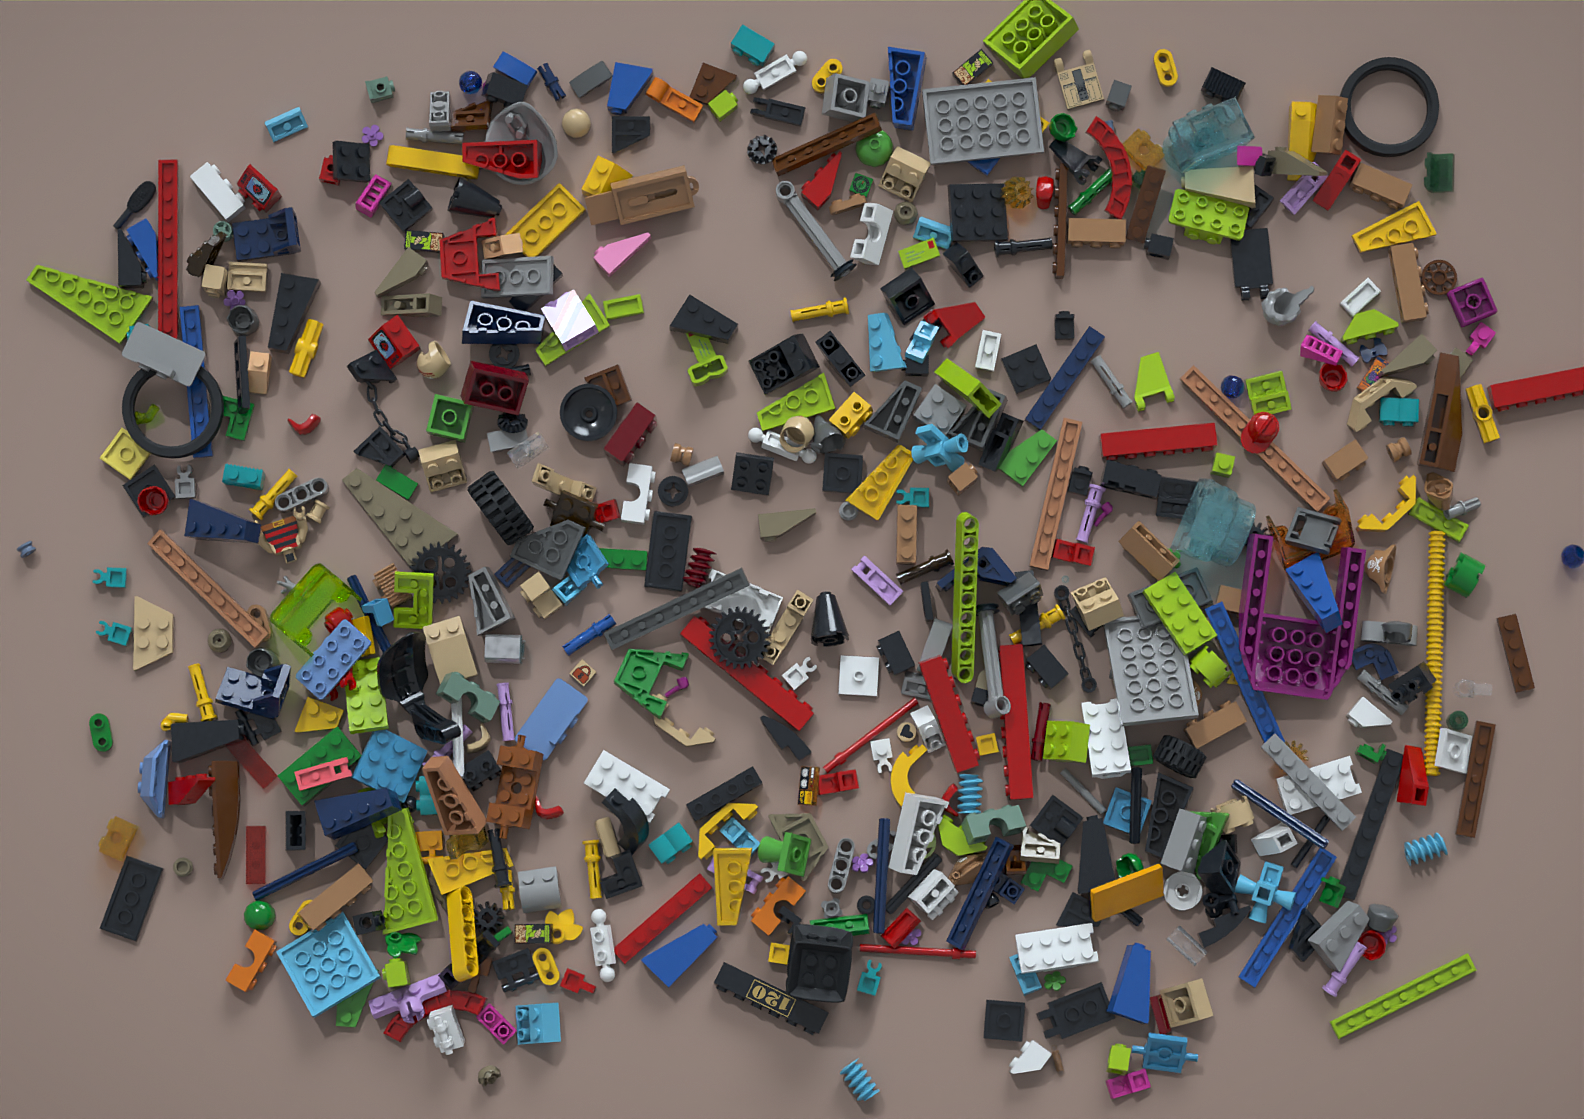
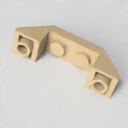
(1358, 416)
(555, 483)
(787, 626)
(701, 737)

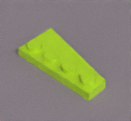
(551, 347)
(806, 401)

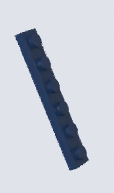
(1064, 378)
(979, 893)

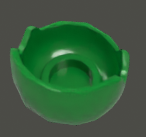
(1062, 127)
(1128, 864)
(259, 915)

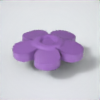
(372, 135)
(234, 299)
(862, 863)
(1389, 935)
(912, 937)

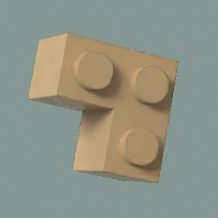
(541, 596)

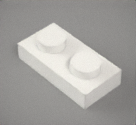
(988, 350)

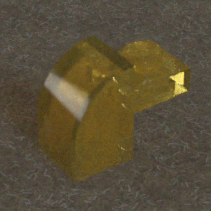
(458, 844)

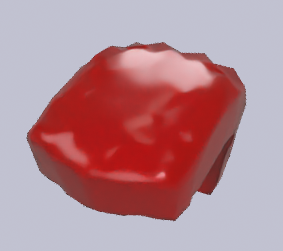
(1044, 191)
(306, 427)
(947, 796)
(547, 813)

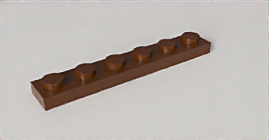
(826, 144)
(1060, 229)
(1475, 779)

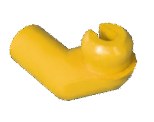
(173, 718)

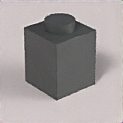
(1118, 95)

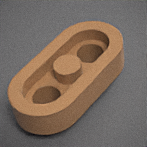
(840, 206)
(263, 620)

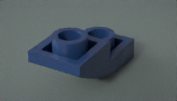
(1008, 888)

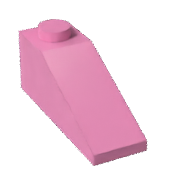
(618, 253)

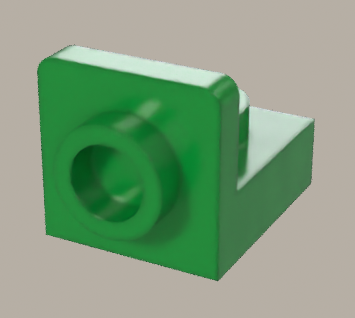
(1367, 752)
(1332, 892)

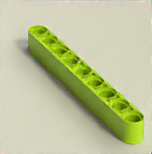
(961, 589)

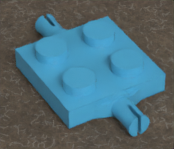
(587, 563)
(1164, 1053)

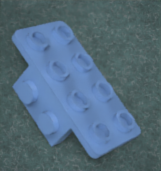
(333, 659)
(552, 718)

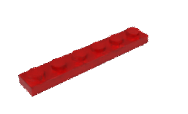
(662, 918)

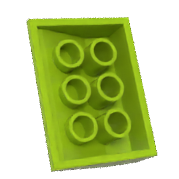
(1031, 35)

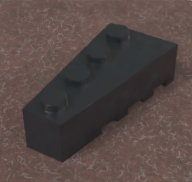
(291, 306)
(1168, 799)

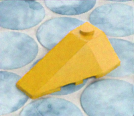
(1301, 131)

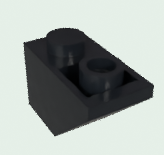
(963, 264)

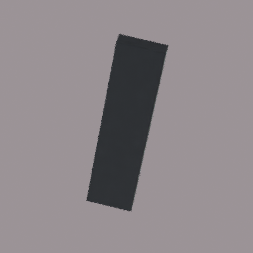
(241, 371)
(1030, 620)

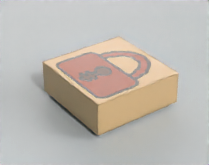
(582, 672)

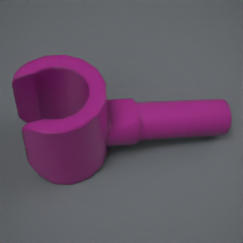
(1107, 509)
(682, 684)

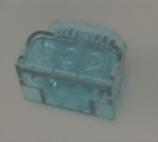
(1206, 136)
(1214, 524)

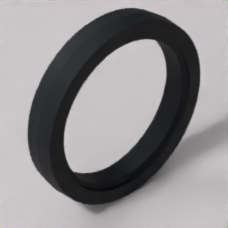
(1428, 89)
(180, 451)

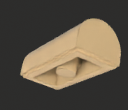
(607, 837)

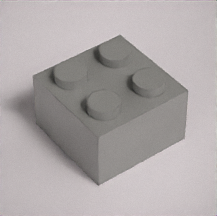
(845, 97)
(940, 410)

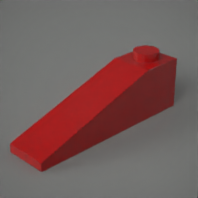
(513, 158)

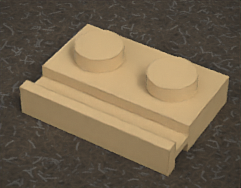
(247, 277)

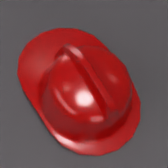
(1259, 432)

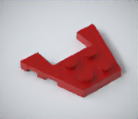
(461, 260)

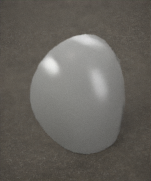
(524, 122)

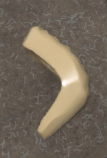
(482, 743)

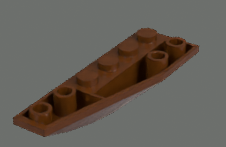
(1444, 418)
(225, 810)

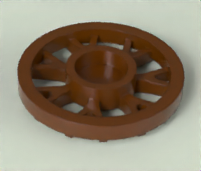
(1439, 277)

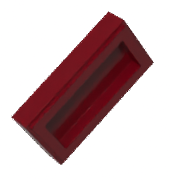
(1160, 1014)

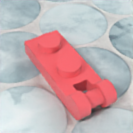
(322, 774)

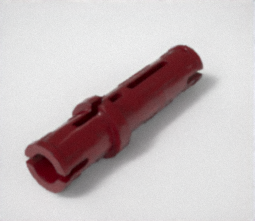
(1040, 731)

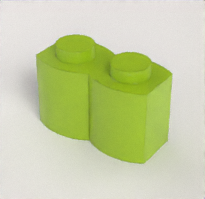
(712, 369)

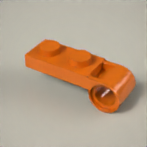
(674, 100)

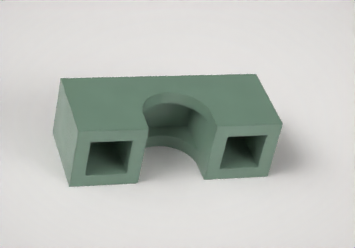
(482, 702)
(1007, 818)

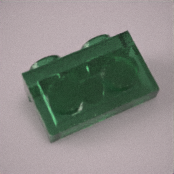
(1439, 172)

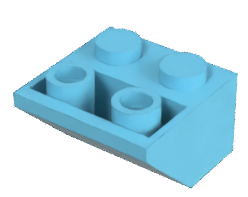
(538, 1023)

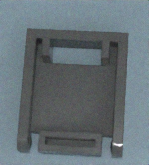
(1317, 532)

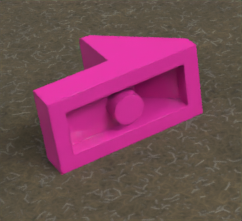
(1248, 155)

